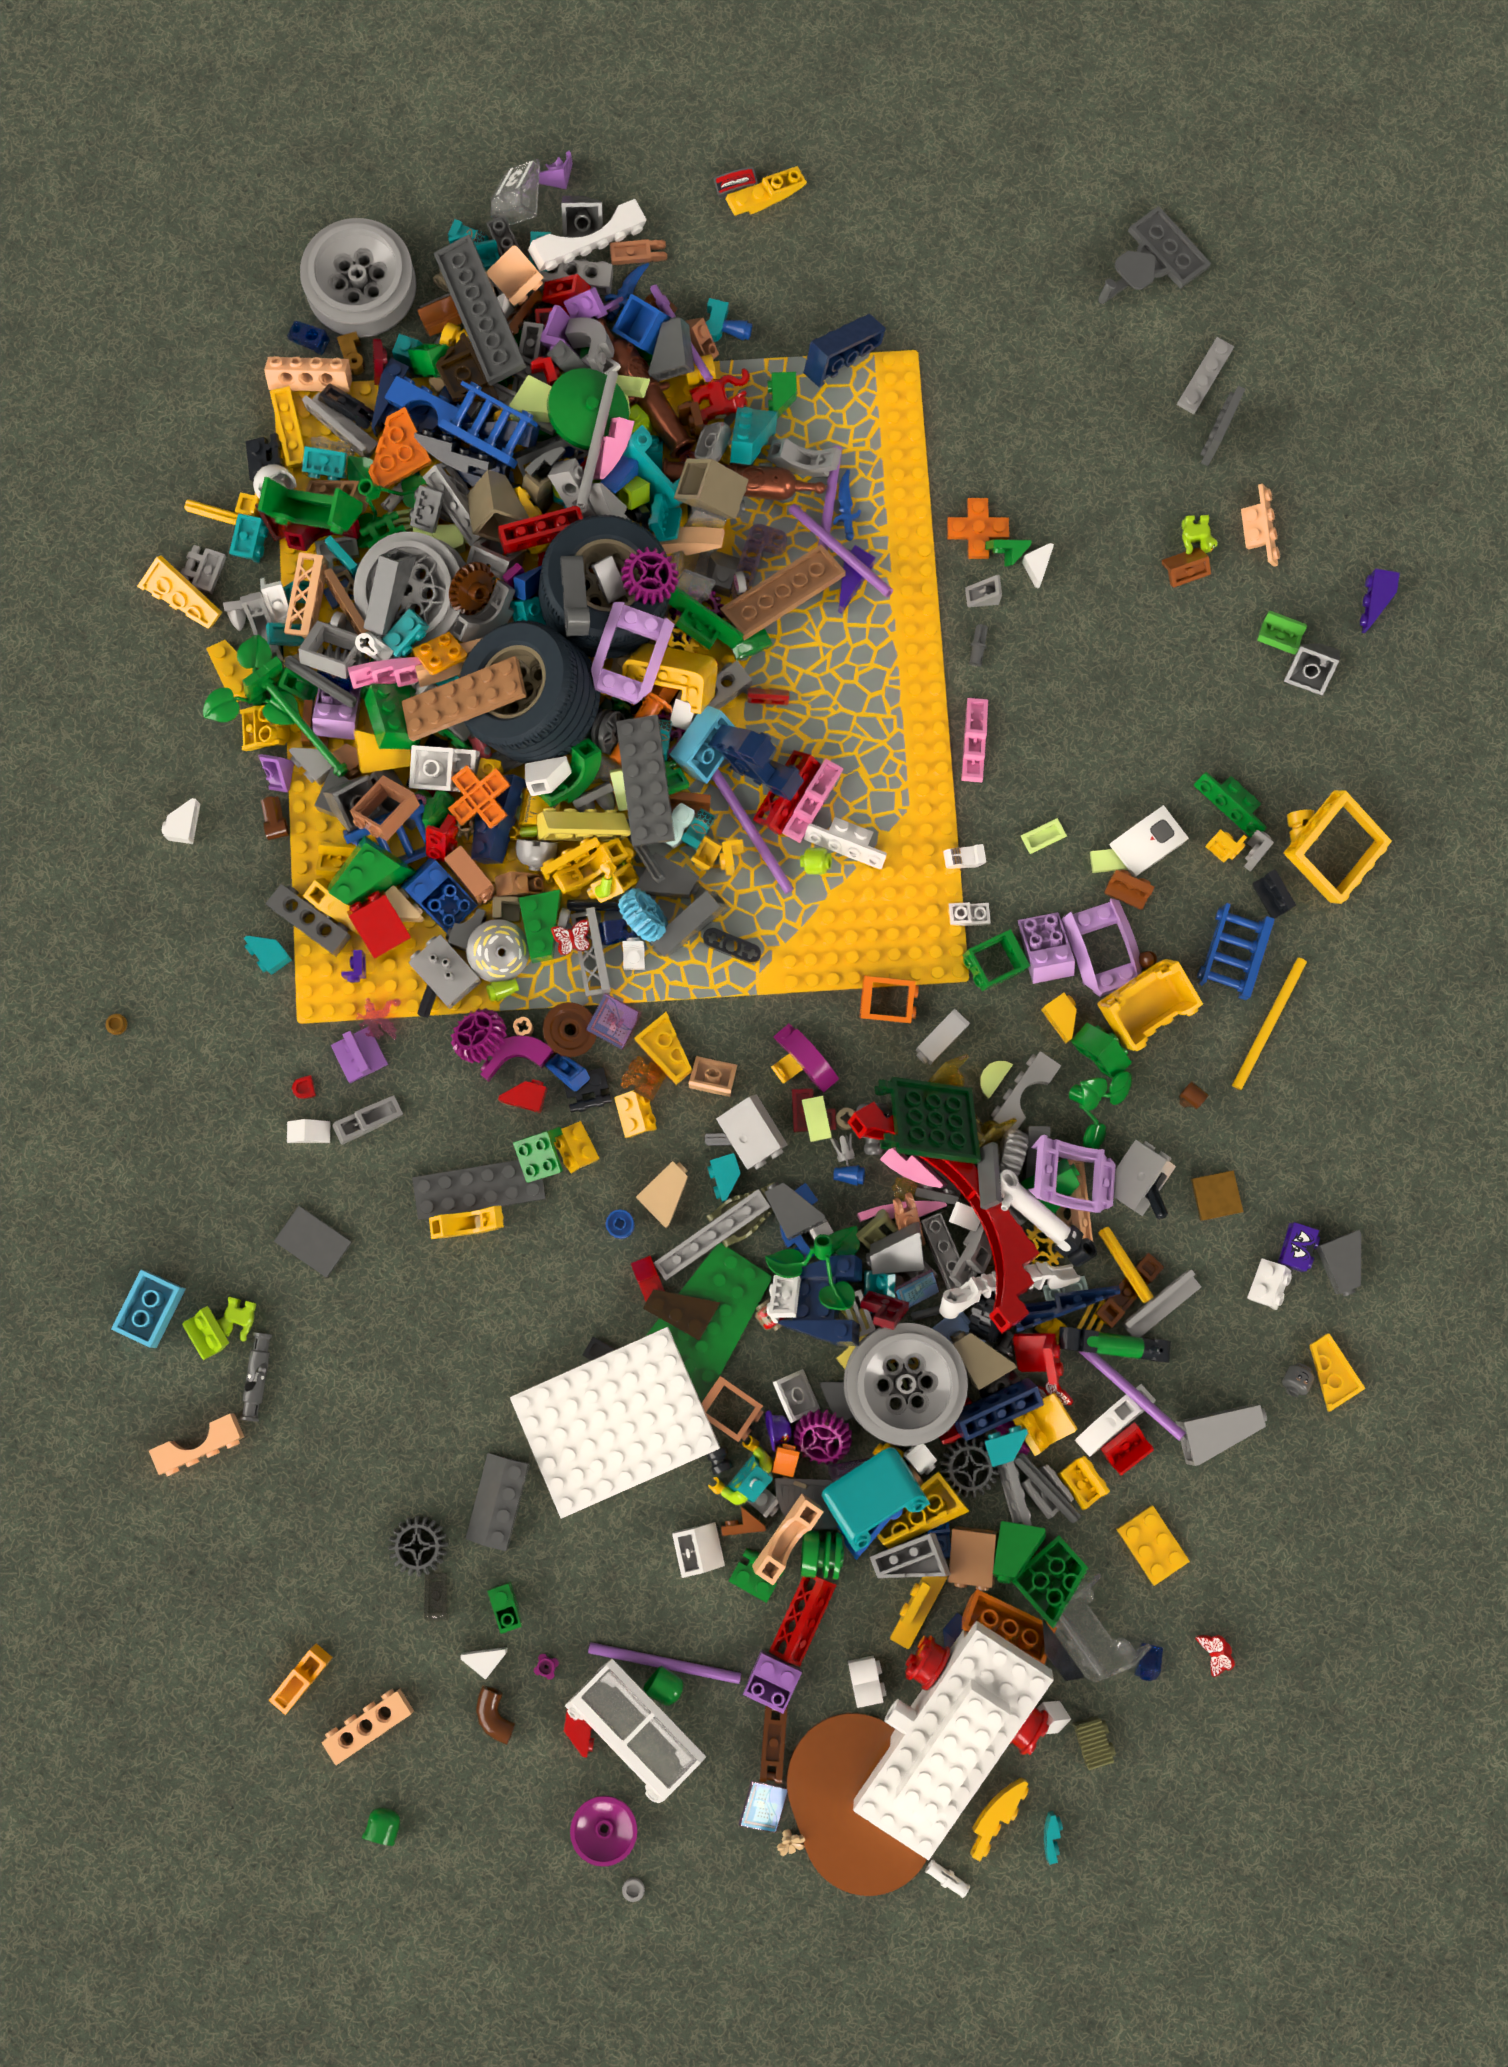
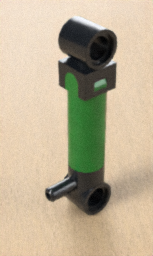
(1114, 1344)

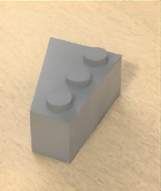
(912, 1559)

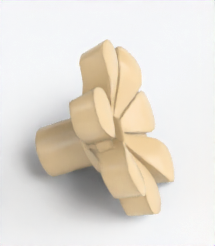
(790, 1842)

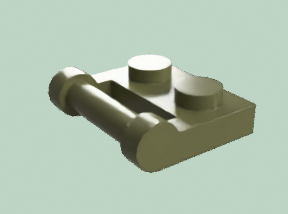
(872, 1232)

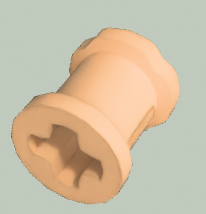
(520, 1021)

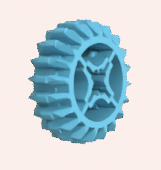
(643, 914)

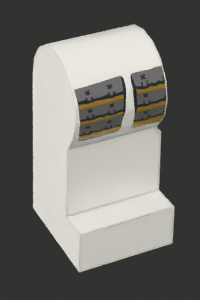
(965, 857)

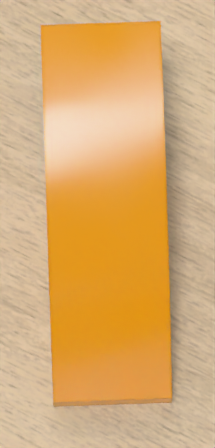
(300, 1678)

